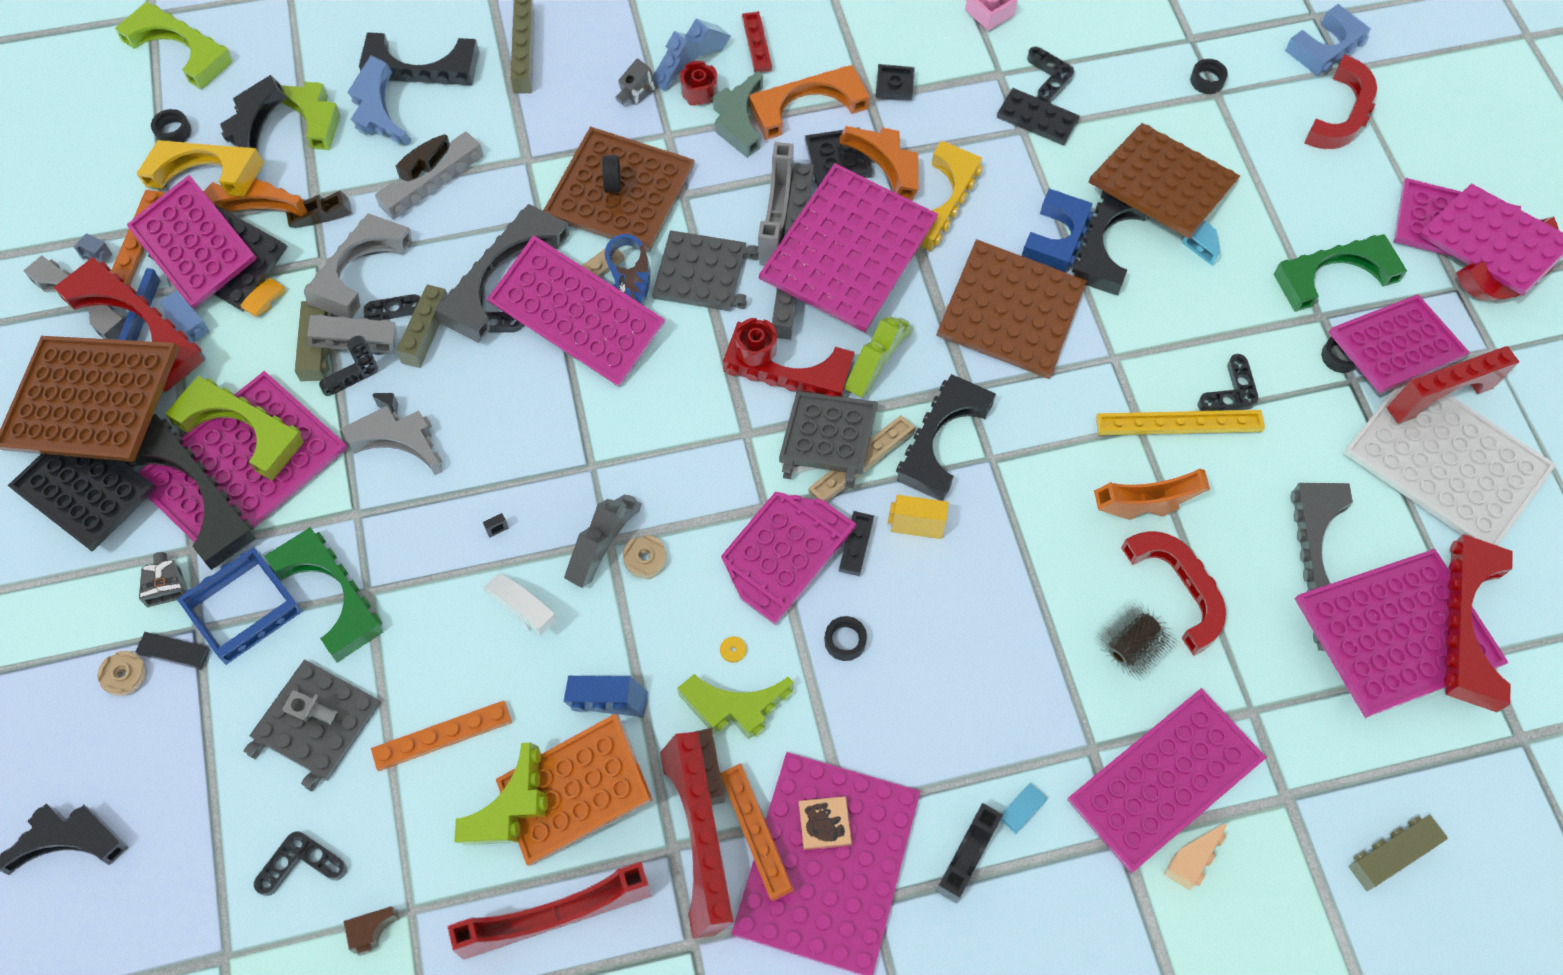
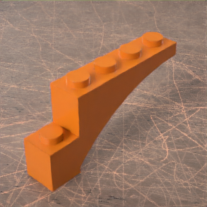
(259, 196)

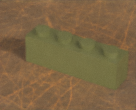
(421, 327)
(310, 362)
(1398, 852)

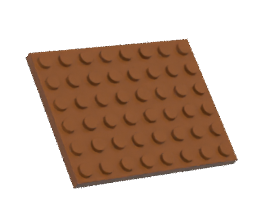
(87, 397)

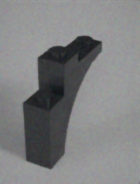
(252, 110)
(53, 833)

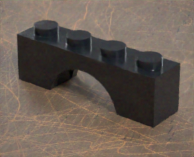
(969, 853)

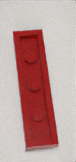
(756, 42)

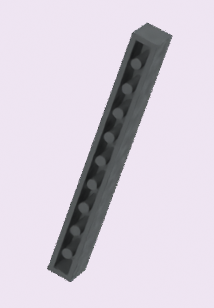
(799, 196)

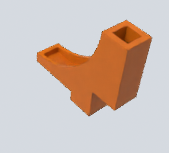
(885, 150)
(1156, 498)

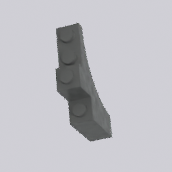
(594, 541)

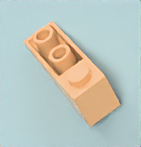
(1190, 861)

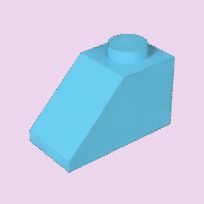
(1204, 243)

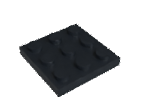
(825, 150)

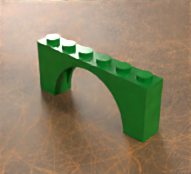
(1371, 254)
(356, 623)

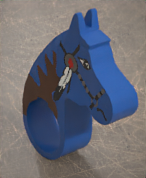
(631, 281)

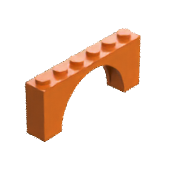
(839, 84)

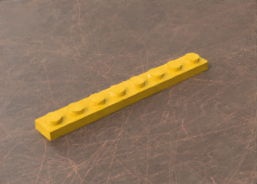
(1179, 422)

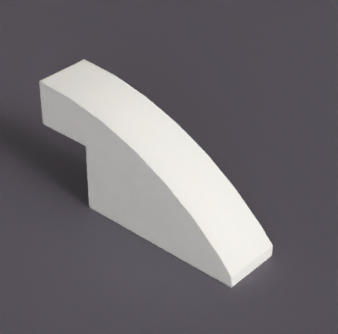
(520, 604)

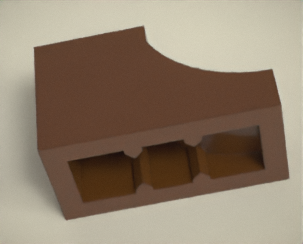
(364, 930)

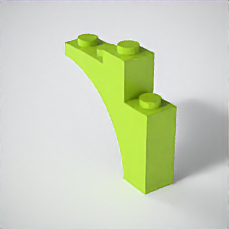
(319, 113)
(876, 353)
(744, 709)
(519, 799)

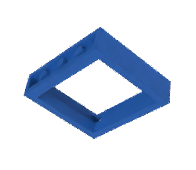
(255, 632)

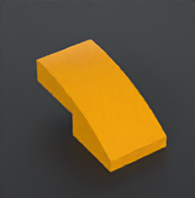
(261, 297)

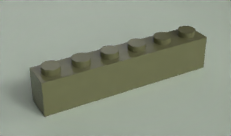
(522, 46)

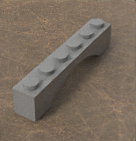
(400, 197)
(103, 319)

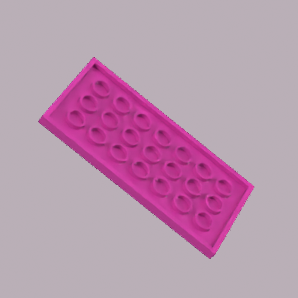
(576, 310)
(1166, 780)

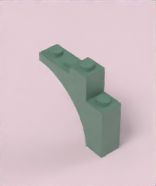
(733, 119)

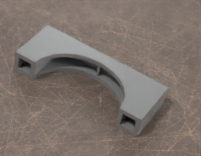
(773, 228)

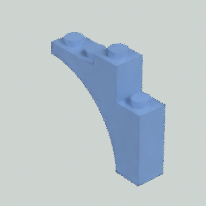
(685, 48)
(369, 95)
(184, 317)

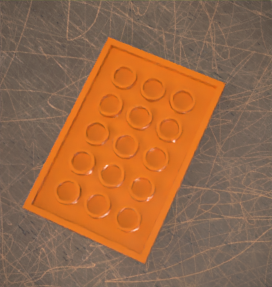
(587, 786)

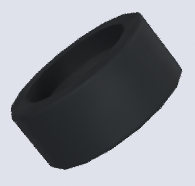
(1205, 86)
(170, 116)
(611, 173)
(1334, 362)
(850, 622)

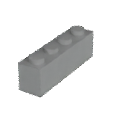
(336, 332)

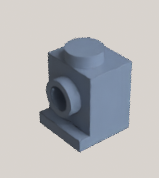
(91, 247)

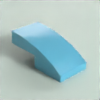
(1023, 808)

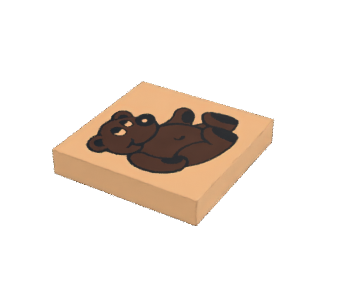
(824, 823)

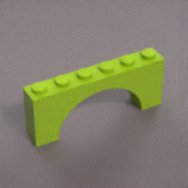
(151, 23)
(207, 401)

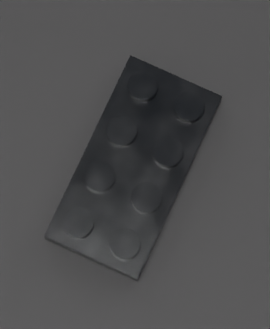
(1038, 116)

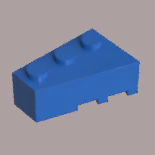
(606, 695)

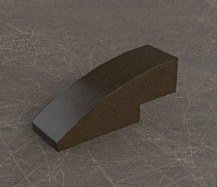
(423, 158)
(321, 210)

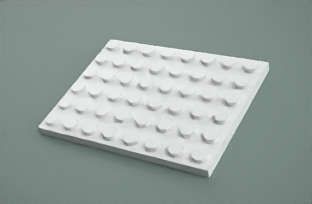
(1453, 465)

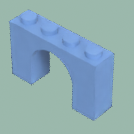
(1321, 57)

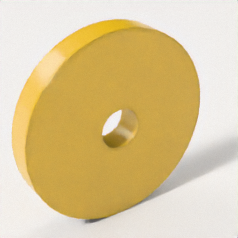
(733, 642)

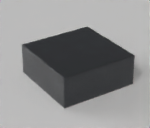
(495, 525)

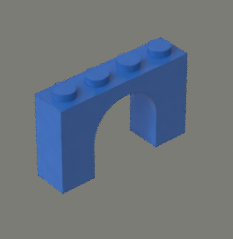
(1059, 252)

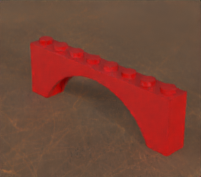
(96, 285)
(1468, 670)
(710, 900)
(486, 934)

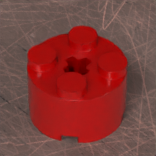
(698, 83)
(756, 342)

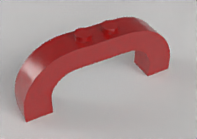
(1364, 85)
(1481, 285)
(1194, 577)

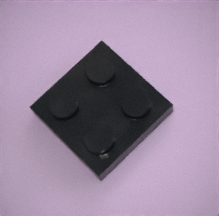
(895, 82)

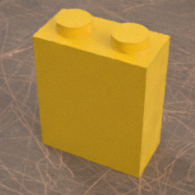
(918, 516)

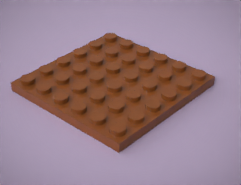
(1164, 179)
(648, 188)
(1012, 308)

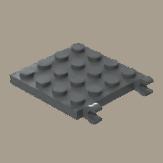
(702, 271)
(828, 434)
(314, 743)

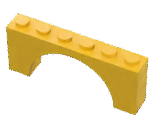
(169, 158)
(961, 170)

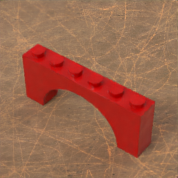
(1480, 372)
(825, 378)

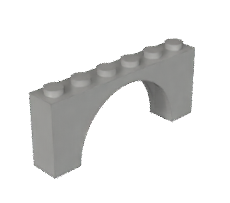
(369, 236)

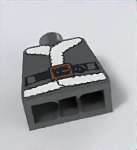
(636, 83)
(161, 581)

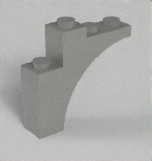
(385, 430)

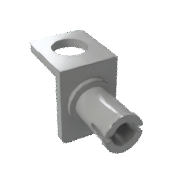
(311, 709)

